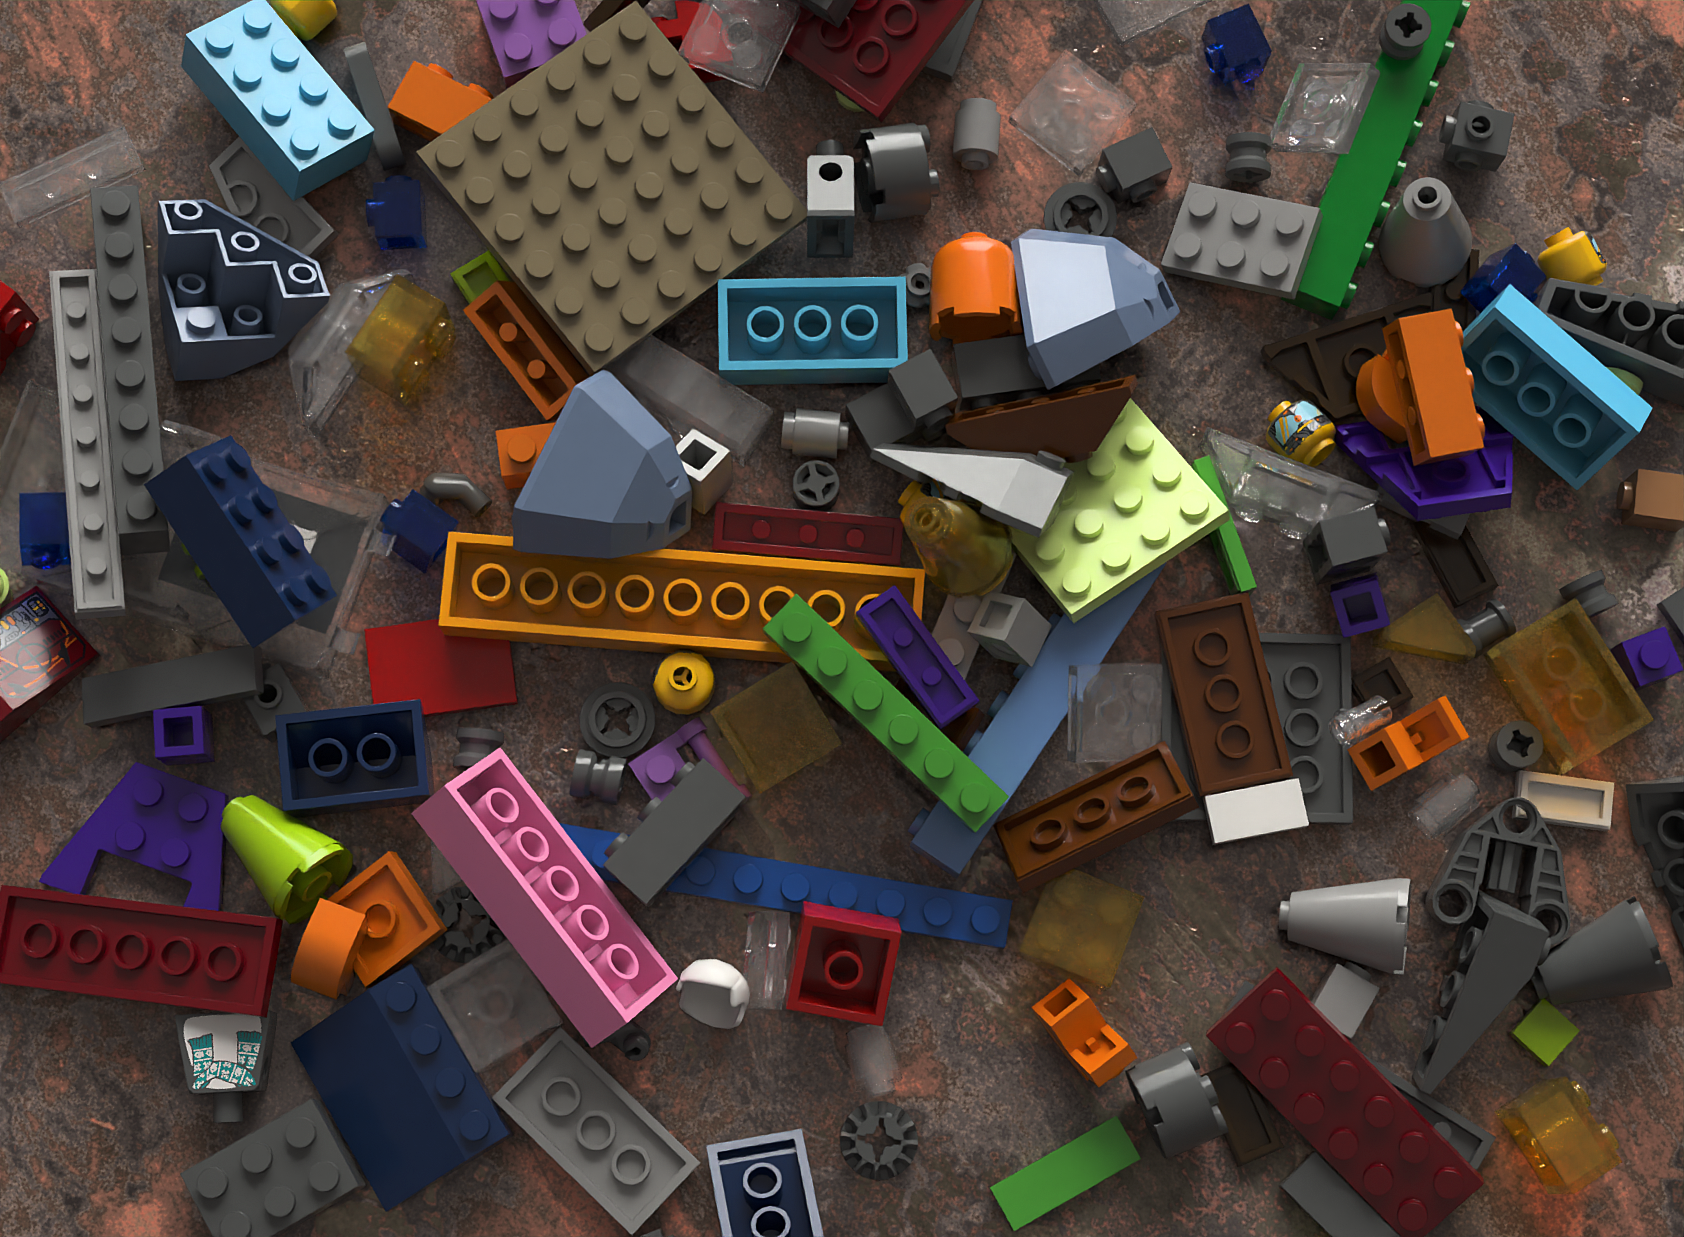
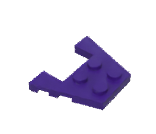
(1437, 488)
(155, 824)

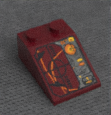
(36, 657)

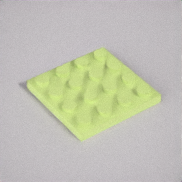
(1120, 517)

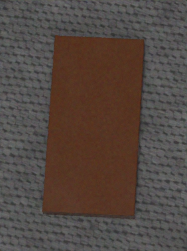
(1223, 694)
(1094, 816)

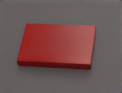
(439, 669)

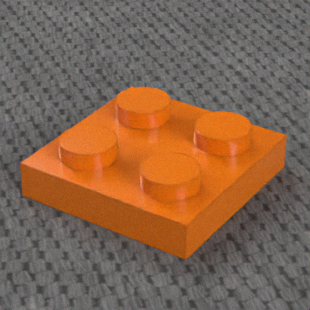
(396, 915)

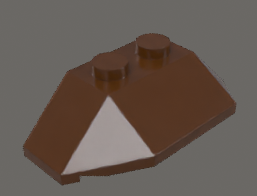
(1059, 423)

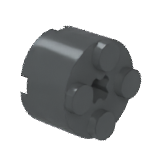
(895, 172)
(1176, 1101)

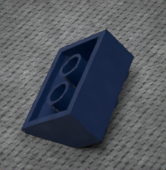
(354, 758)

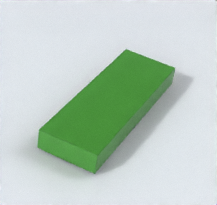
(1225, 538)
(1064, 1173)

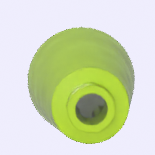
(284, 856)

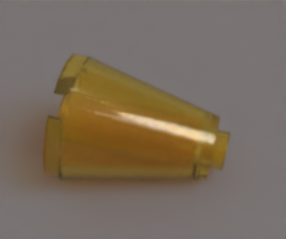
(959, 545)

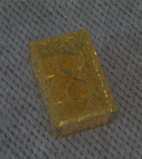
(1568, 686)

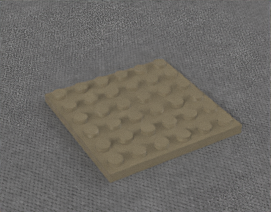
(612, 187)

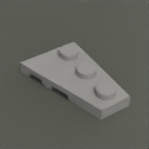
(260, 201)

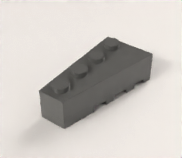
(1622, 332)

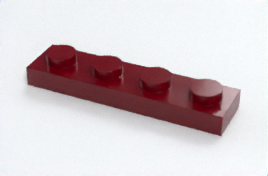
(807, 533)

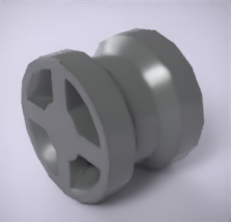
(1398, 41)
(1248, 157)
(814, 477)
(1590, 593)
(475, 746)
(1506, 751)

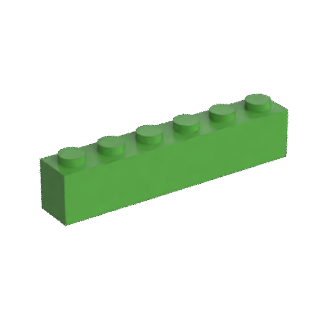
(885, 713)

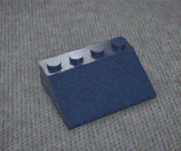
(401, 1088)

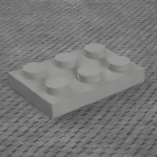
(1242, 240)

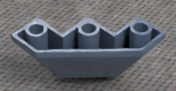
(228, 290)
(1084, 300)
(603, 480)

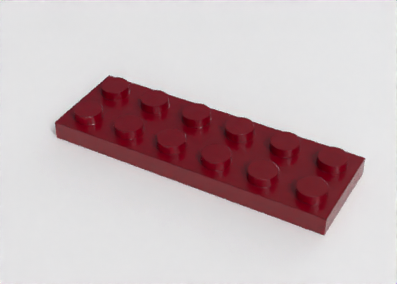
(138, 950)
(1344, 1106)

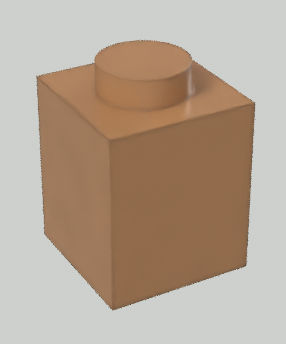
(1652, 500)

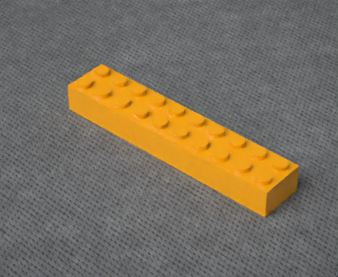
(655, 598)

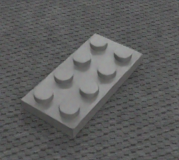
(596, 1130)

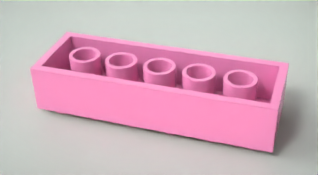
(545, 896)

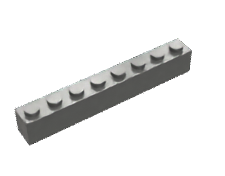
(128, 367)

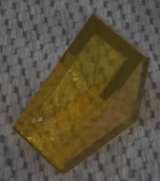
(1429, 633)

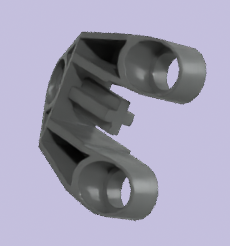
(1542, 876)

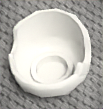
(714, 993)

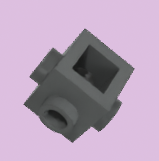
(1476, 136)

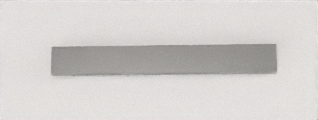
(86, 445)

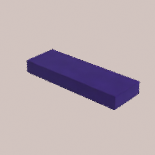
(917, 658)

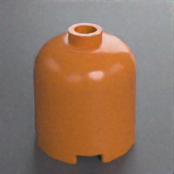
(974, 291)

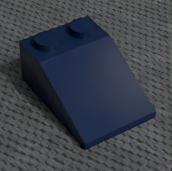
(764, 1187)

